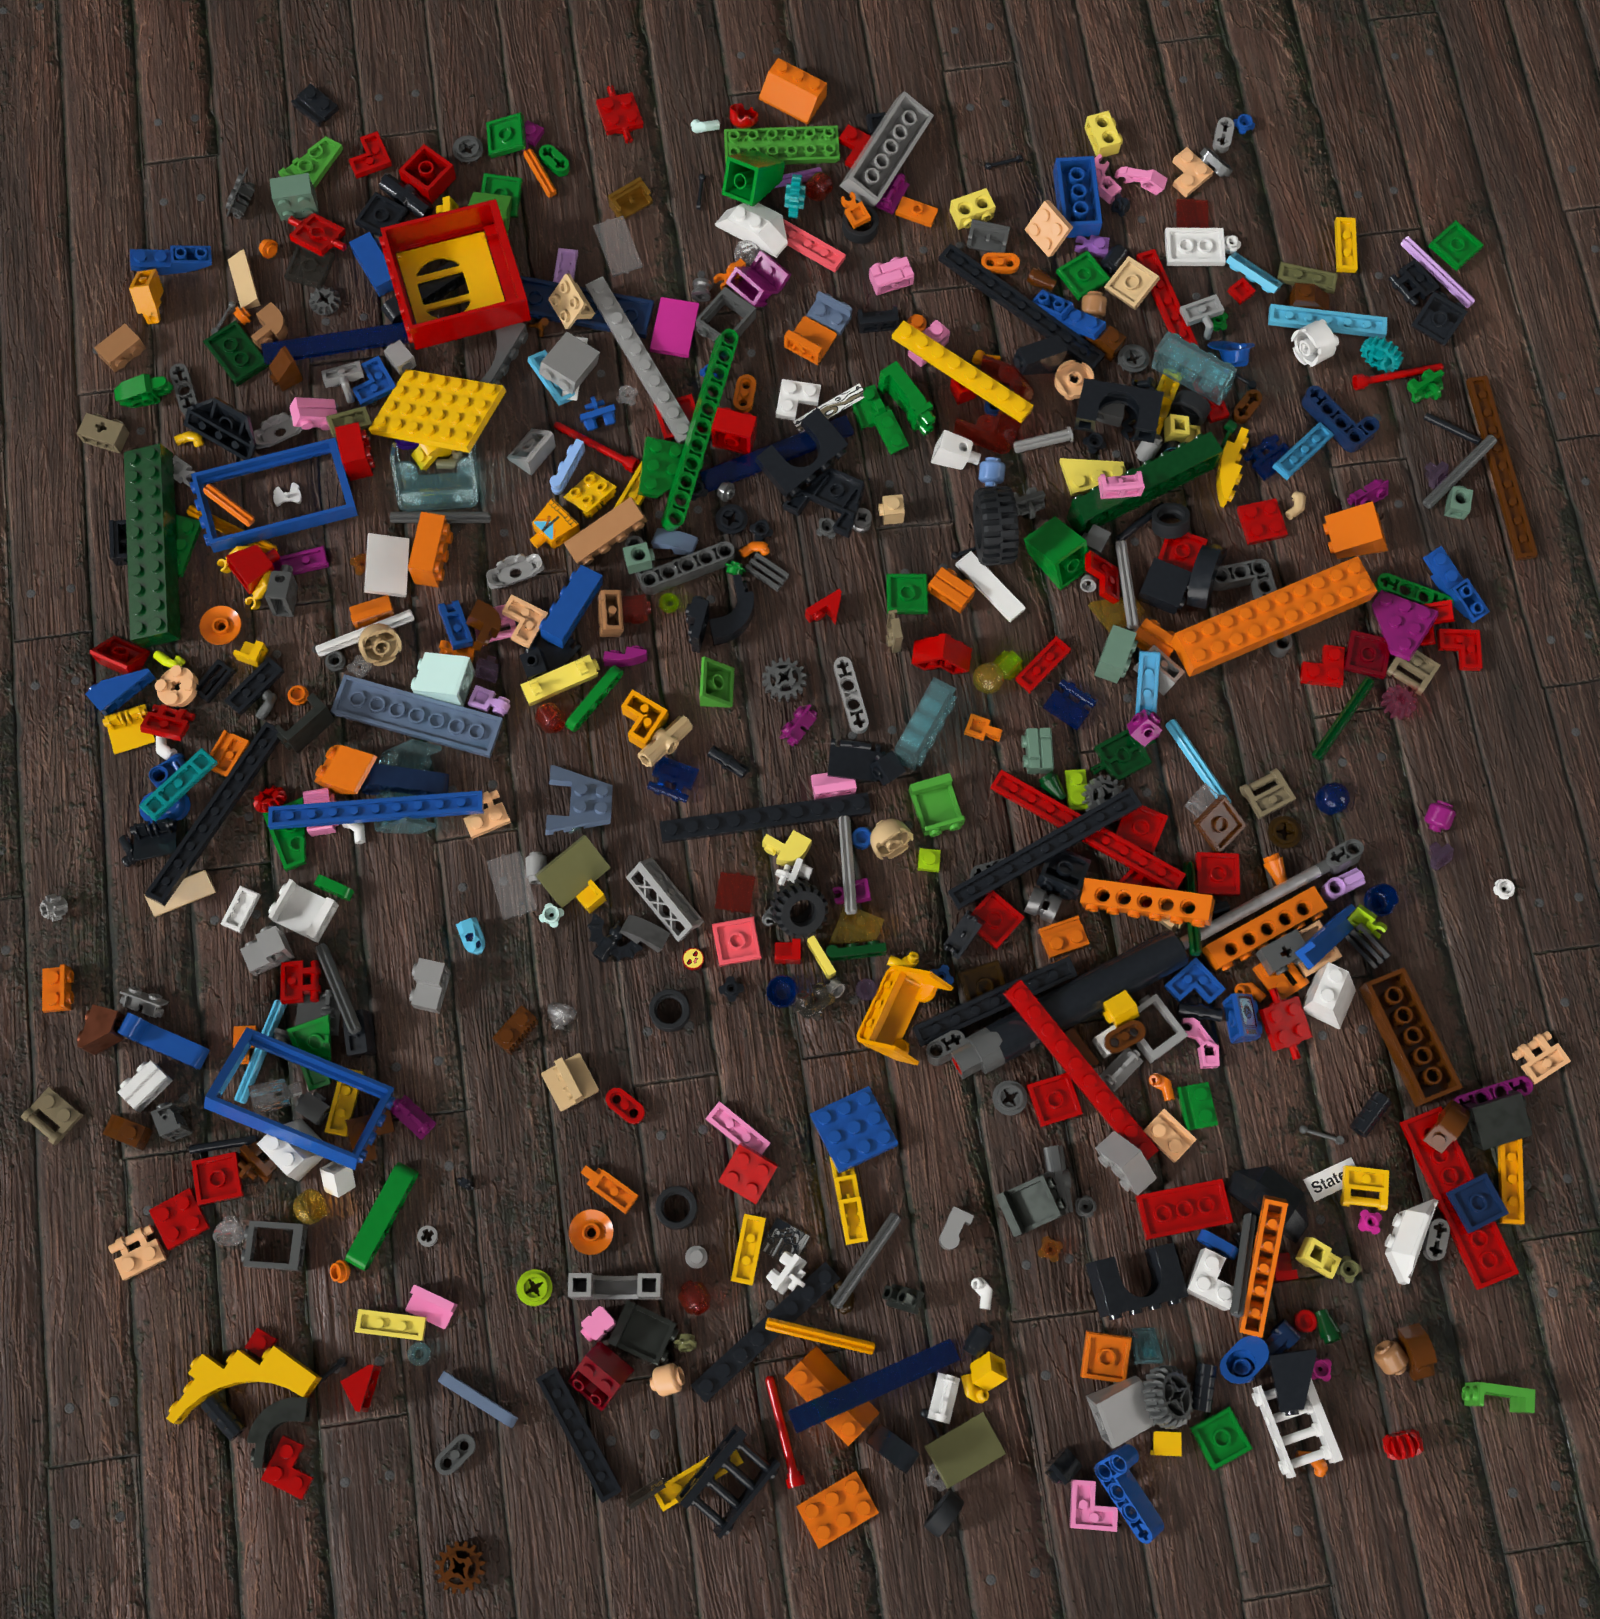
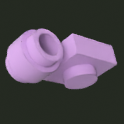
(484, 699)

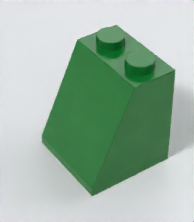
(751, 176)
(1058, 551)

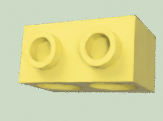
(1100, 136)
(971, 206)

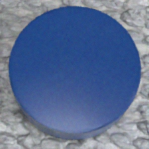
(861, 838)

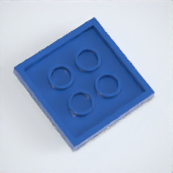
(854, 1129)

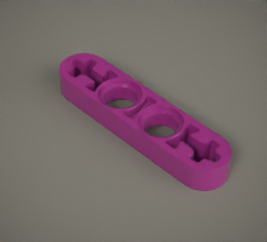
(1490, 1091)

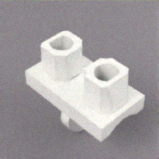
(799, 870)
(791, 1274)

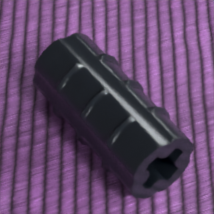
(1370, 1114)
(1204, 1387)
(223, 1416)

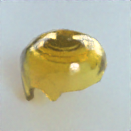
(988, 678)
(310, 1207)

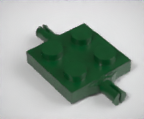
(1121, 756)

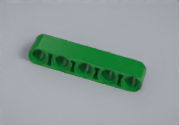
(381, 1216)

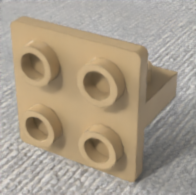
(570, 302)
(569, 1081)

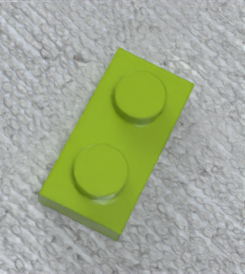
(1074, 786)

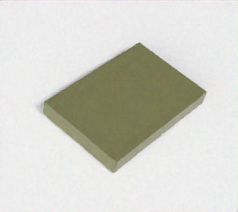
(572, 870)
(965, 1450)

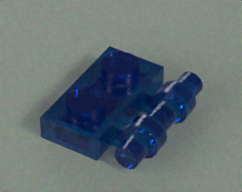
(1263, 463)
(1065, 708)
(675, 773)

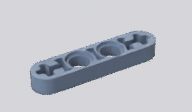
(478, 1399)

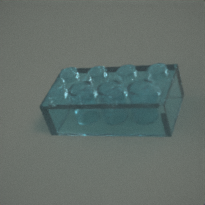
(1194, 367)
(925, 724)

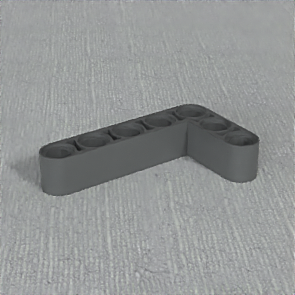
(676, 566)
(1255, 580)

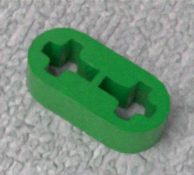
(551, 163)
(334, 887)

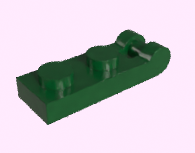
(854, 951)

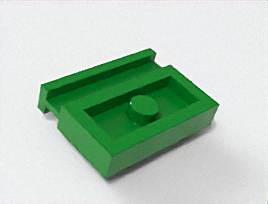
(863, 408)
(1197, 1106)

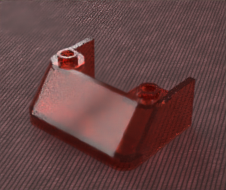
(1000, 431)

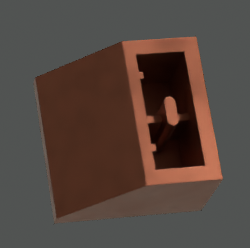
(100, 1029)

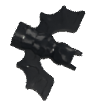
(608, 944)

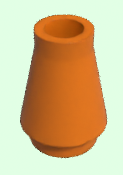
(1275, 866)

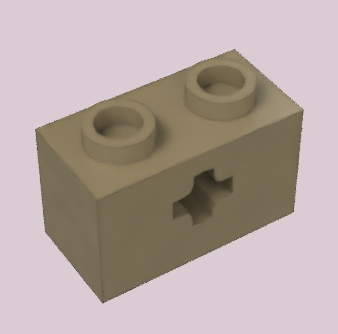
(103, 432)

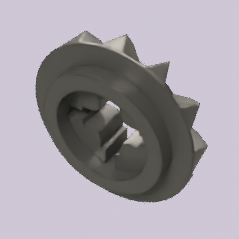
(472, 144)
(320, 306)
(1135, 351)
(1010, 1087)

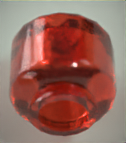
(819, 186)
(550, 718)
(694, 1297)

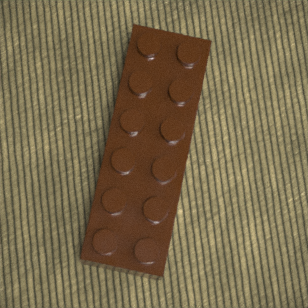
(1410, 1037)

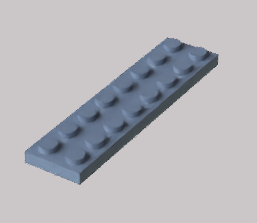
(417, 716)

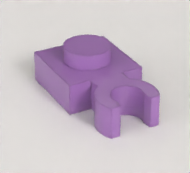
(1095, 245)

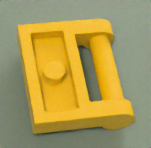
(1366, 1180)

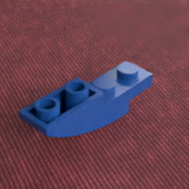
(173, 261)
(1066, 313)
(1451, 583)

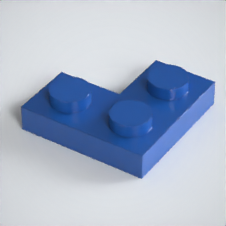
(379, 383)
(1195, 977)

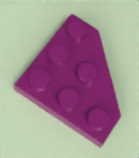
(1402, 623)

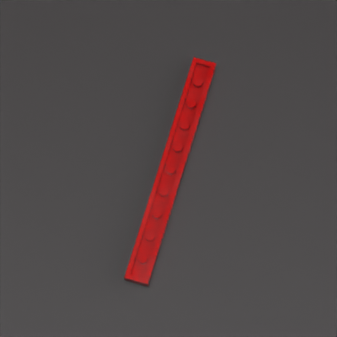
(1169, 309)
(1103, 840)
(1078, 1068)

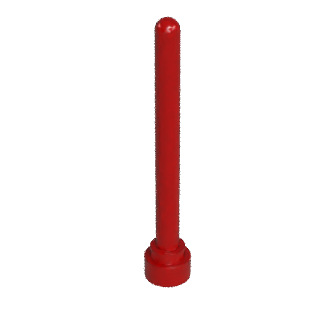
(1361, 381)
(629, 462)
(794, 1477)

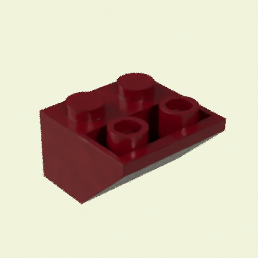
(600, 1375)

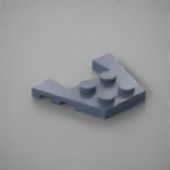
(588, 802)

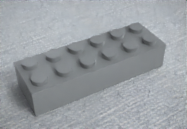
(887, 150)

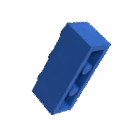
(372, 261)

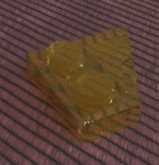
(1112, 614)
(856, 928)

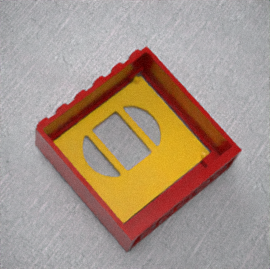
(460, 238)

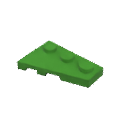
(316, 161)

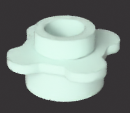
(550, 909)

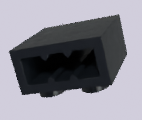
(1165, 586)

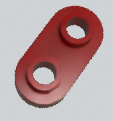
(625, 1106)

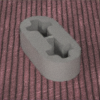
(1220, 134)
(1441, 1241)

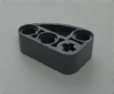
(892, 1448)

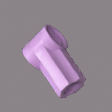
(1342, 884)

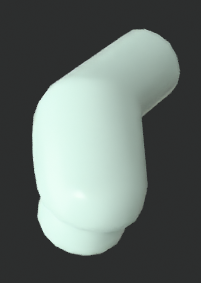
(699, 127)

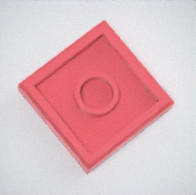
(736, 941)

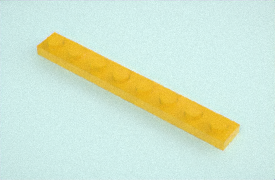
(962, 371)

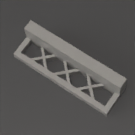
(670, 895)

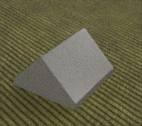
(533, 450)

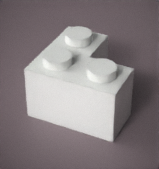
(1204, 1280)

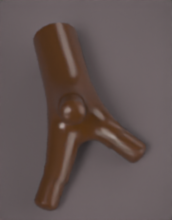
(540, 325)

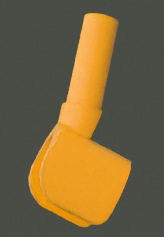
(977, 357)

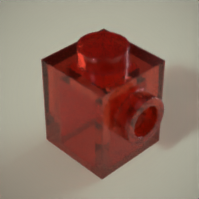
(635, 609)

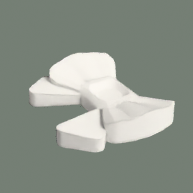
(294, 495)

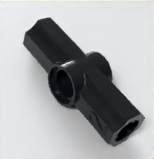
(406, 196)

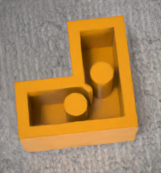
(647, 718)

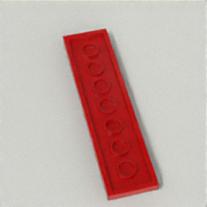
(1482, 1250)

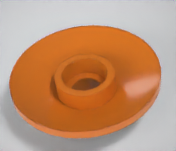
(218, 617)
(582, 1224)

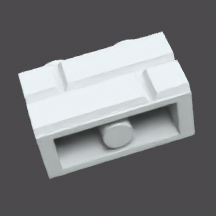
(144, 1085)

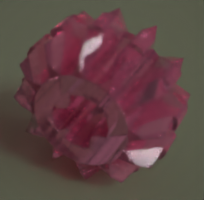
(1394, 697)

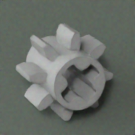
(53, 907)

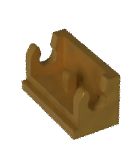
(630, 198)

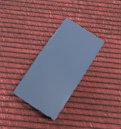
(678, 541)

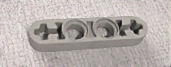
(848, 695)

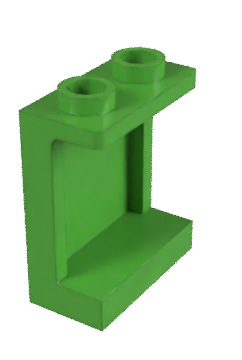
(936, 805)
(1521, 1399)

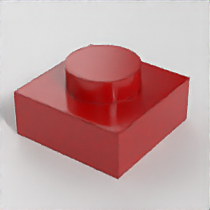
(1241, 291)
(260, 1342)

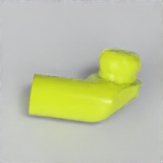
(167, 661)

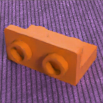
(57, 989)

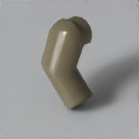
(450, 463)

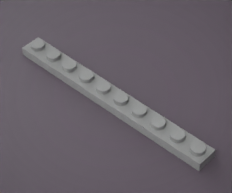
(639, 358)

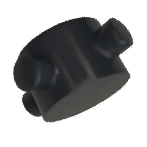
(465, 1183)

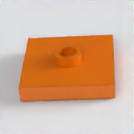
(1105, 1356)

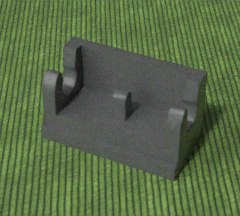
(987, 236)

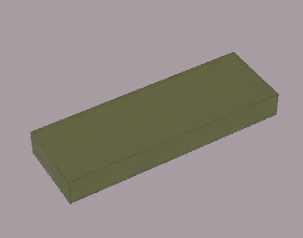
(1293, 274)

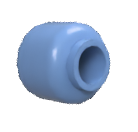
(992, 471)

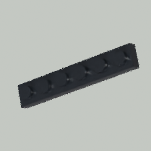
(579, 1435)

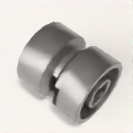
(1035, 903)

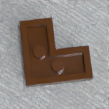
(356, 1126)

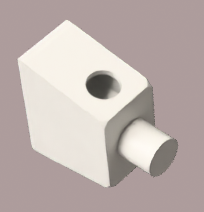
(954, 451)

